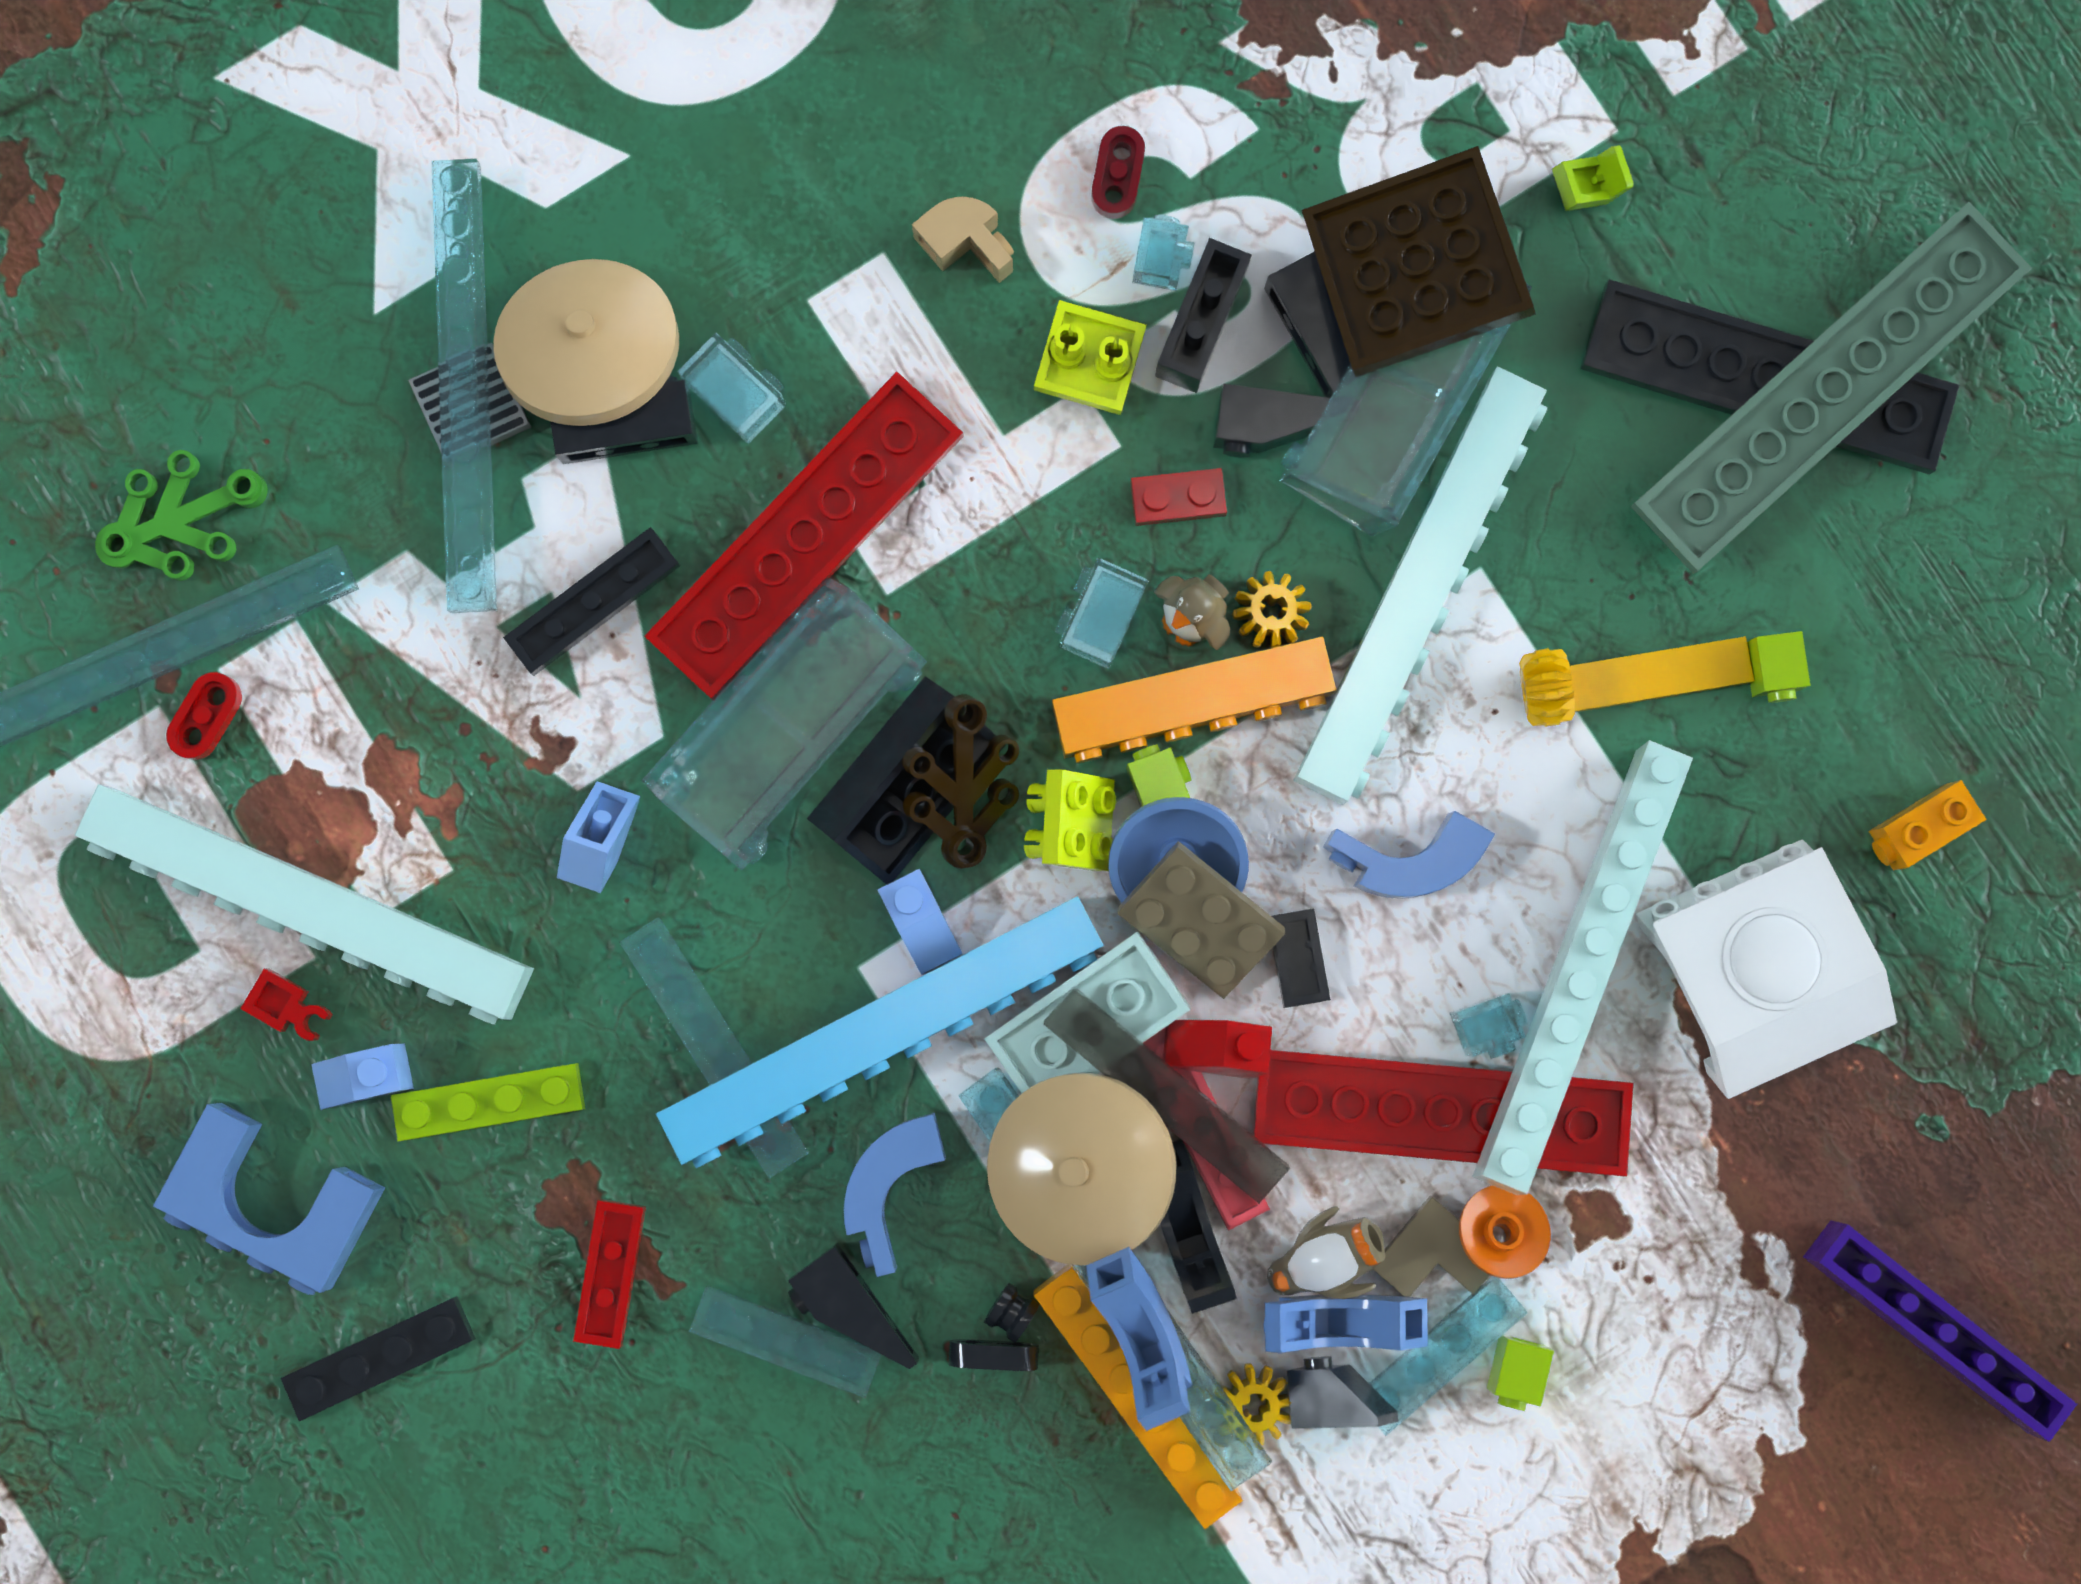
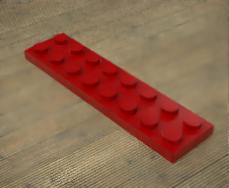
(804, 535)
(1429, 1111)

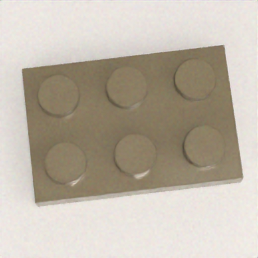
(1201, 920)

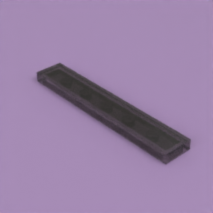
(1175, 1099)

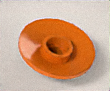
(1524, 1226)

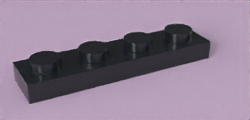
(591, 601)
(378, 1358)

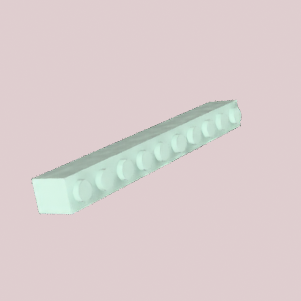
(1420, 587)
(304, 902)
(1582, 969)

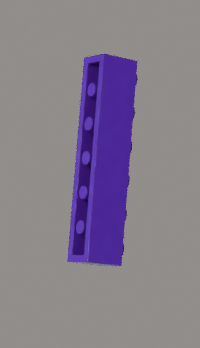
(1940, 1330)

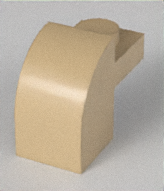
(963, 225)

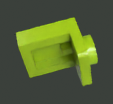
(1593, 179)

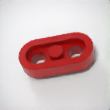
(201, 713)

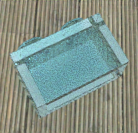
(733, 387)
(1102, 612)

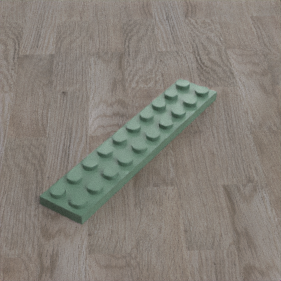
(1831, 388)

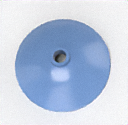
(1159, 825)

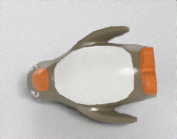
(1194, 610)
(1329, 1258)

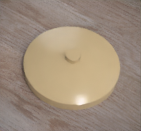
(586, 342)
(1081, 1168)

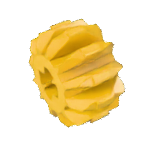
(1271, 594)
(1547, 687)
(1269, 1412)

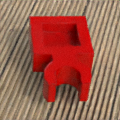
(280, 1002)

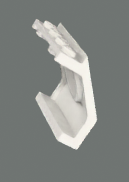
(1772, 966)

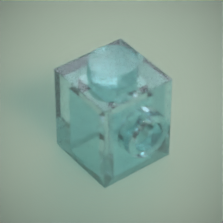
(1162, 252)
(1490, 1025)

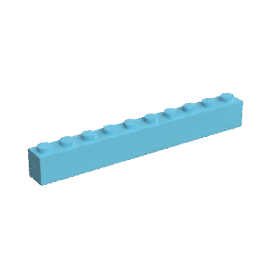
(878, 1031)

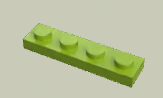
(487, 1102)

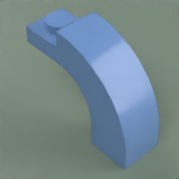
(1443, 862)
(890, 1156)
(1351, 1322)
(1146, 1335)

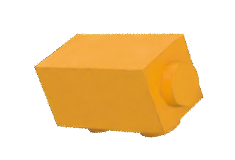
(1926, 826)

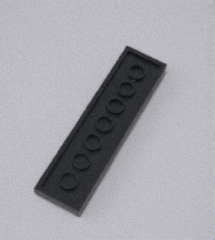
(1728, 360)

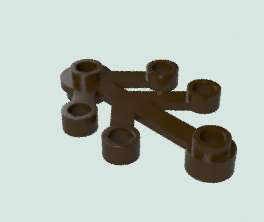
(965, 787)

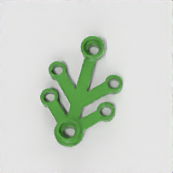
(172, 519)

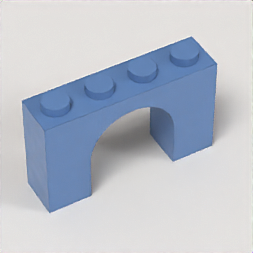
(203, 1197)

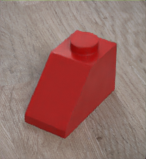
(1218, 1047)

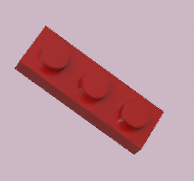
(609, 1274)

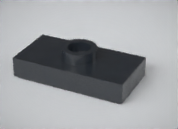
(1300, 960)

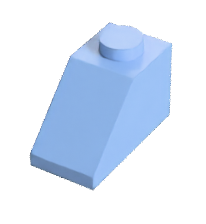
(597, 837)
(920, 921)
(362, 1075)

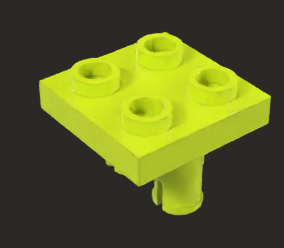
(1090, 357)
(1075, 820)

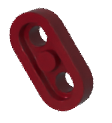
(1118, 174)

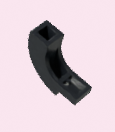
(1193, 1243)

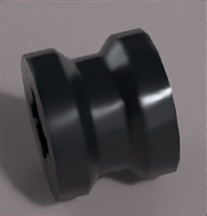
(1012, 1312)

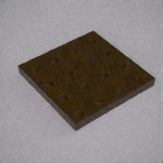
(1418, 262)

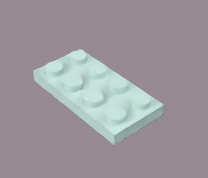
(1122, 982)

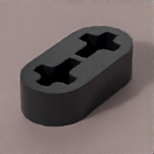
(993, 1355)

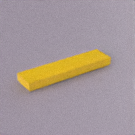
(1661, 674)

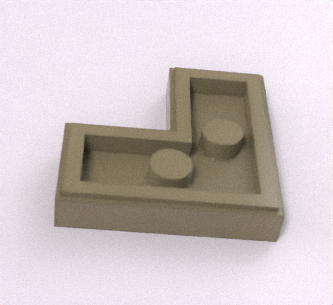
(1424, 1242)

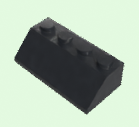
(867, 802)

